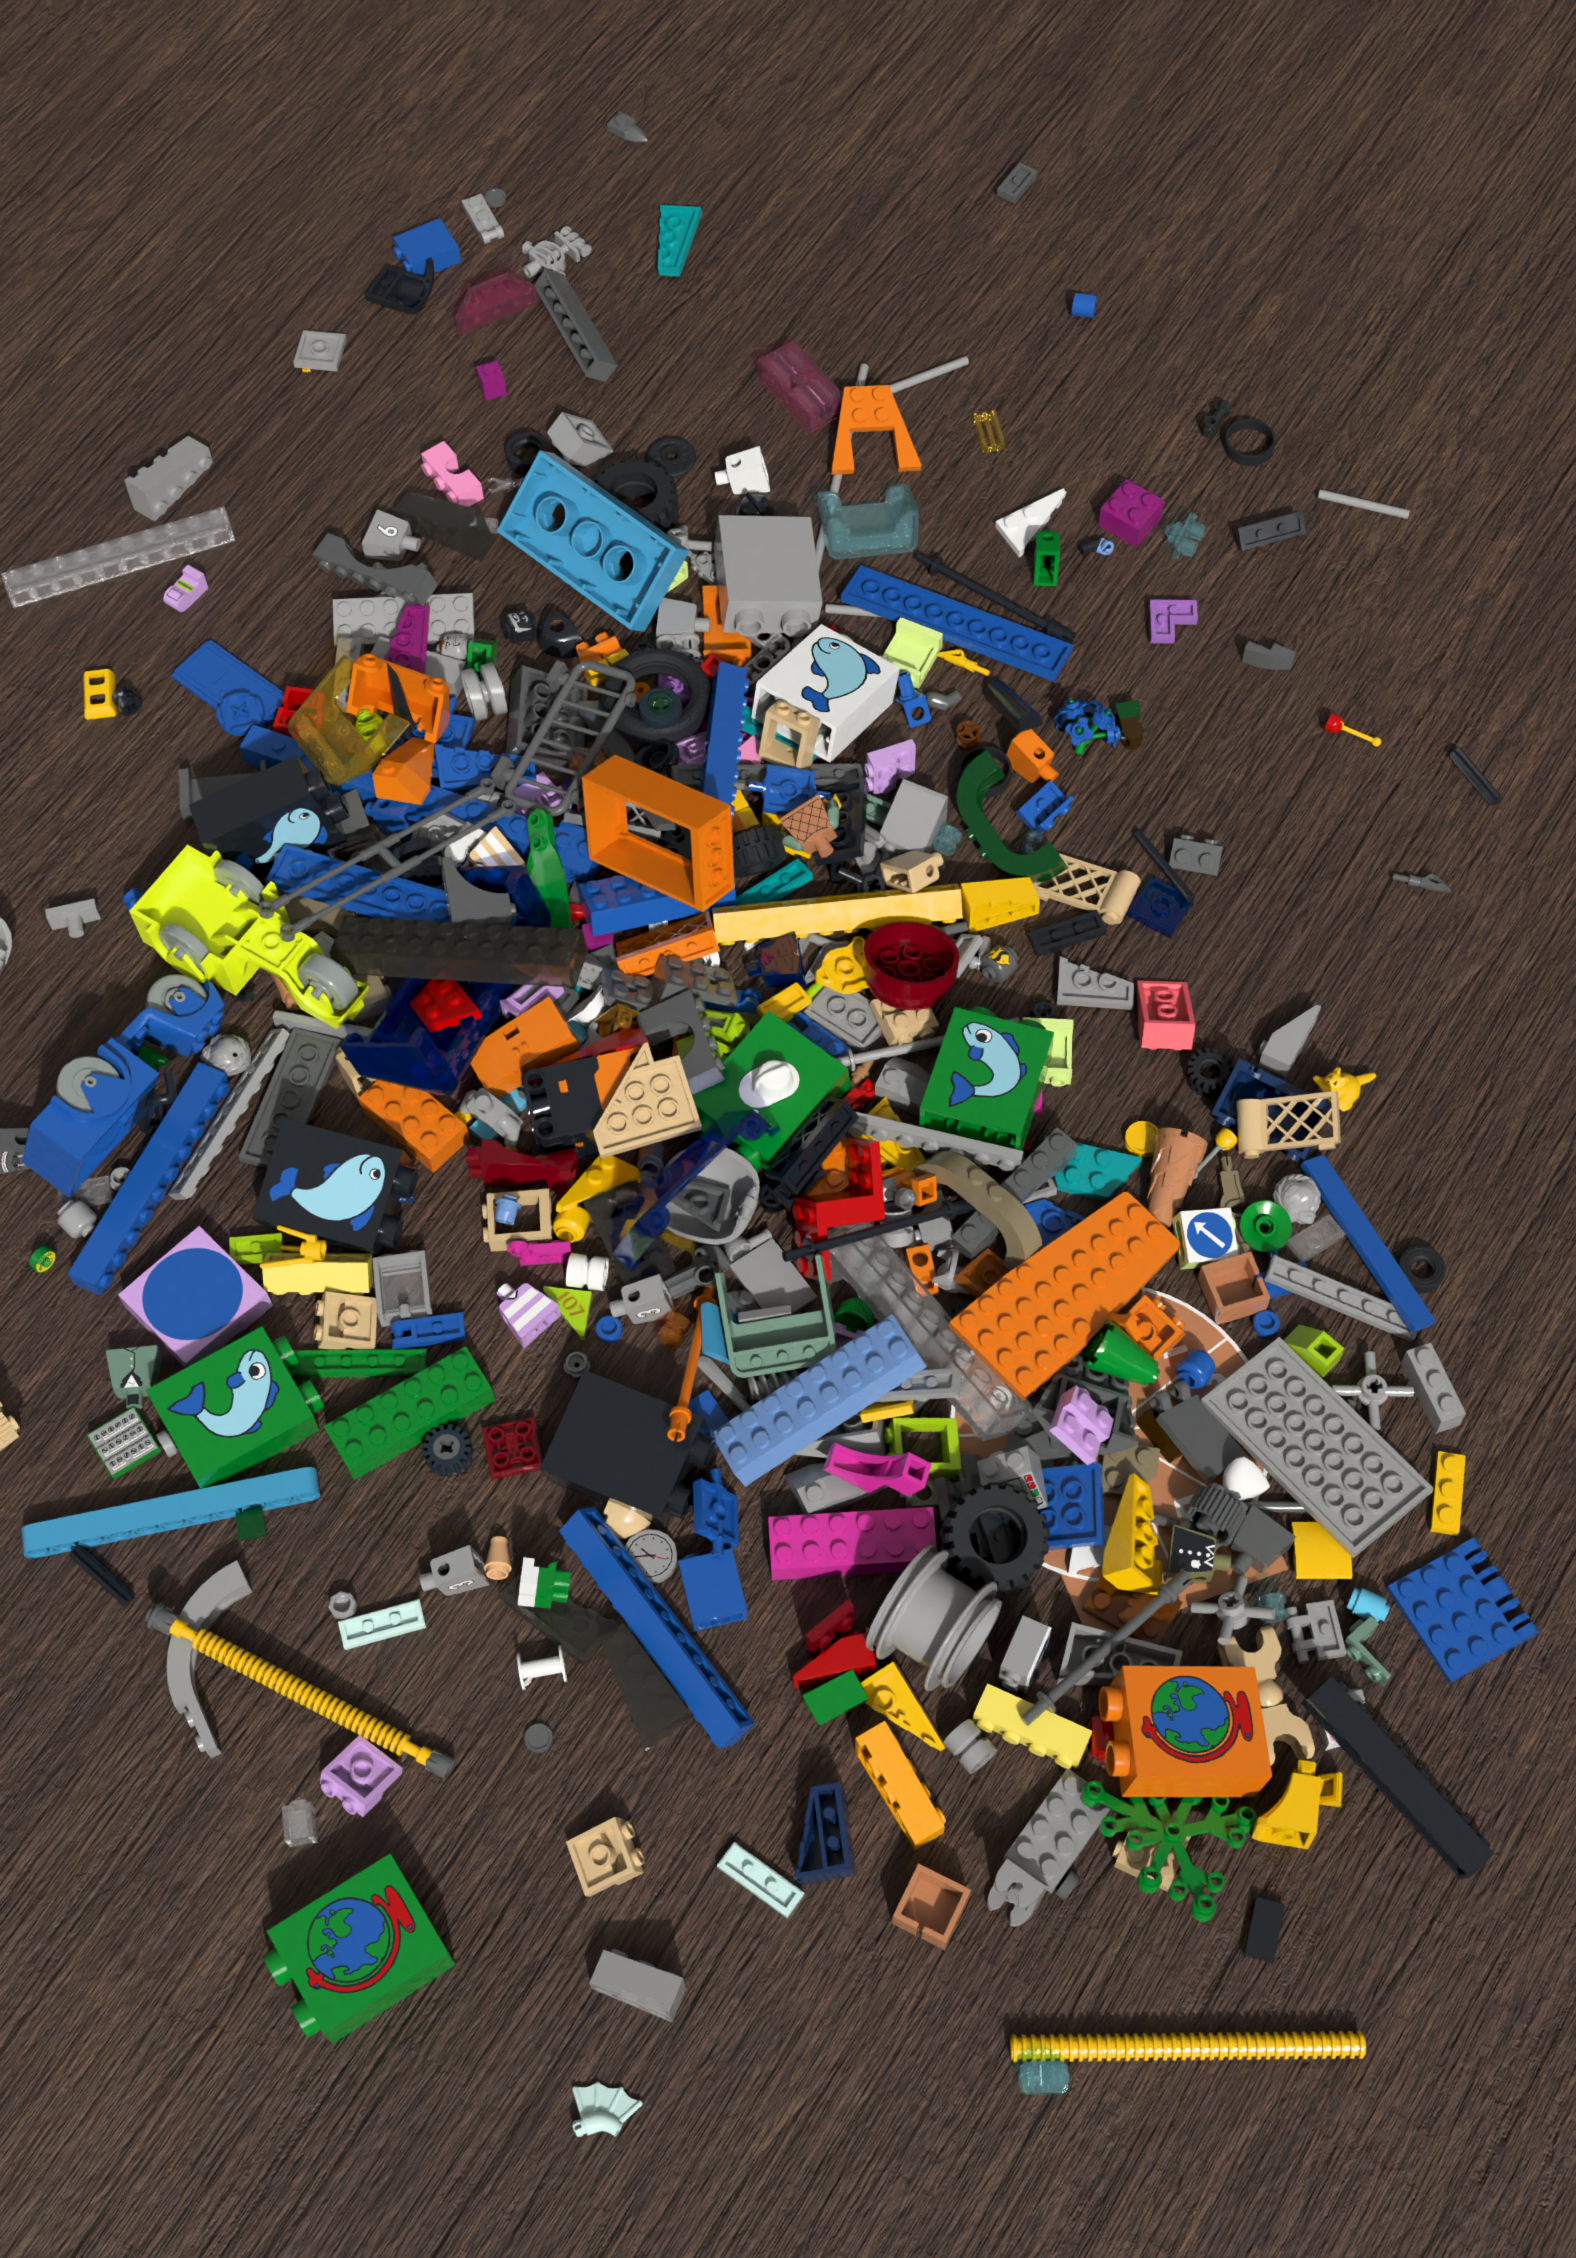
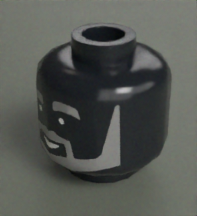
(519, 627)

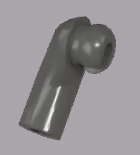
(942, 701)
(716, 1255)

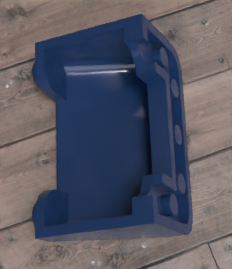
(1254, 1083)

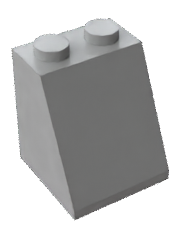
(913, 819)

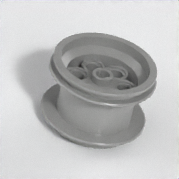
(934, 1619)

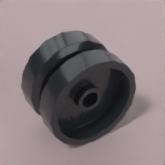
(429, 870)

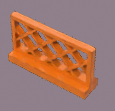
(683, 945)

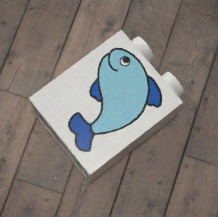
(832, 683)

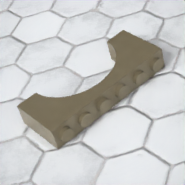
(378, 995)

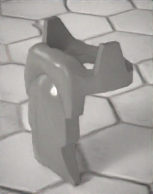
(947, 1271)

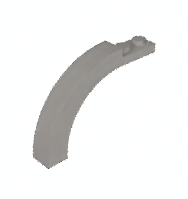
(200, 1612)

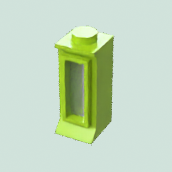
(726, 1027)

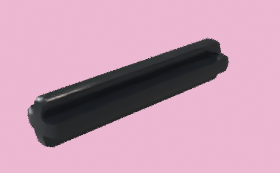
(1475, 776)
(102, 1575)

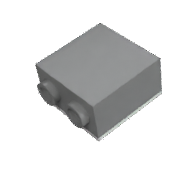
(1024, 1655)

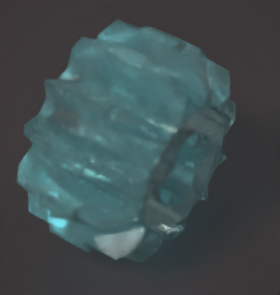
(1043, 2078)

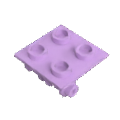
(538, 794)

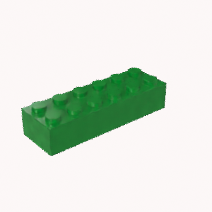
(409, 1412)

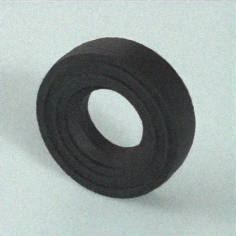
(1431, 1257)

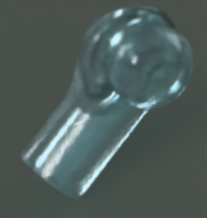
(1029, 842)

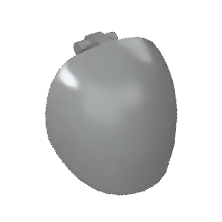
(729, 1172)

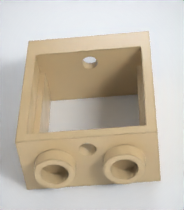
(780, 753)
(499, 1242)

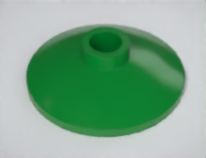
(1275, 1219)

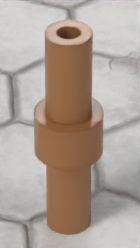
(860, 1074)

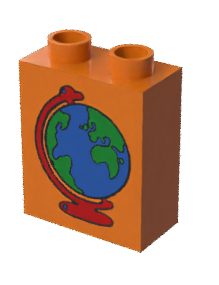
(1186, 1731)

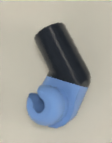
(1097, 545)

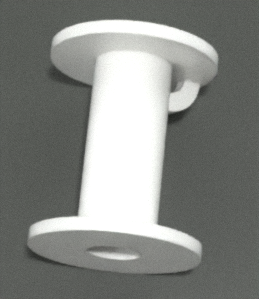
(541, 1667)

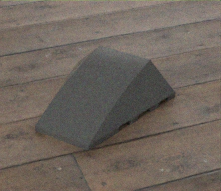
(1103, 1390)

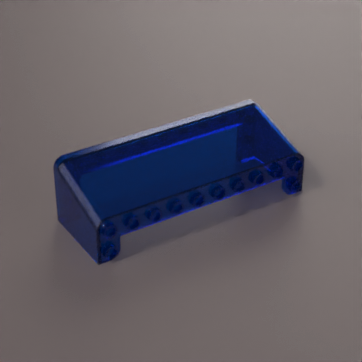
(403, 1048)

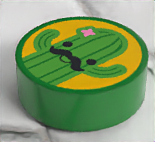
(42, 1259)

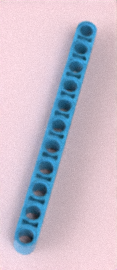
(169, 1512)

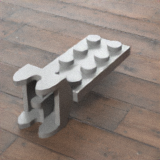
(1045, 1848)

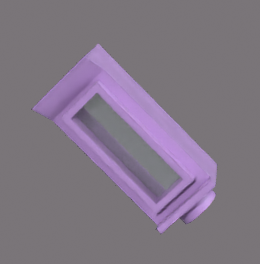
(527, 997)

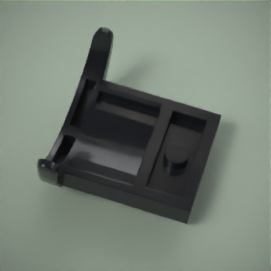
(402, 289)

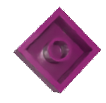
(1131, 513)

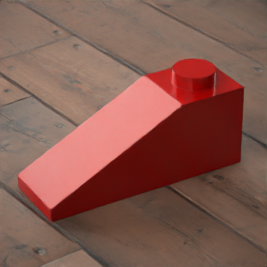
(838, 1659)

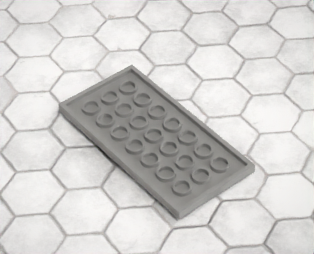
(1317, 1447)

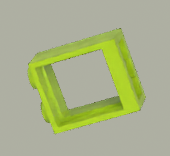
(949, 1440)

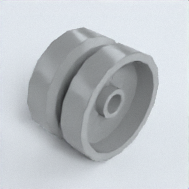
(487, 690)

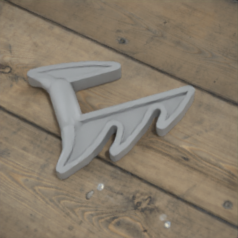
(826, 944)

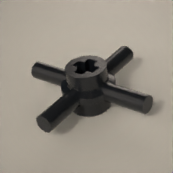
(862, 881)

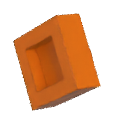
(1128, 1324)

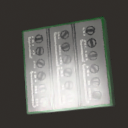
(123, 1443)

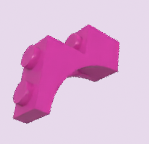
(869, 1472)

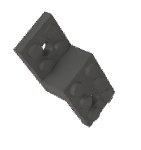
(669, 979)

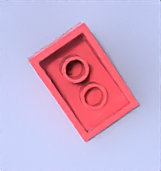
(1165, 1015)

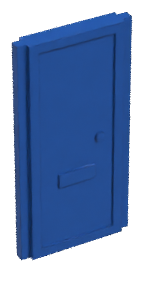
(215, 674)

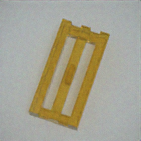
(986, 417)

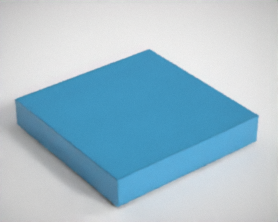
(713, 1332)

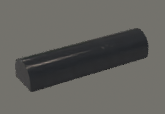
(1012, 706)

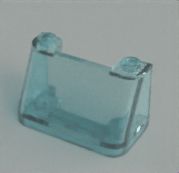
(871, 527)

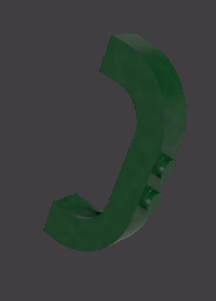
(972, 787)

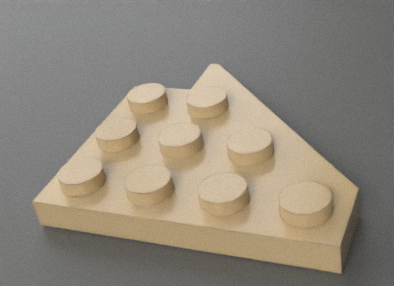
(647, 1107)

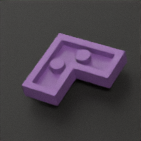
(1167, 614)

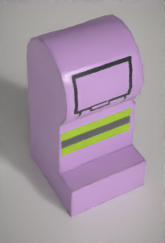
(186, 589)

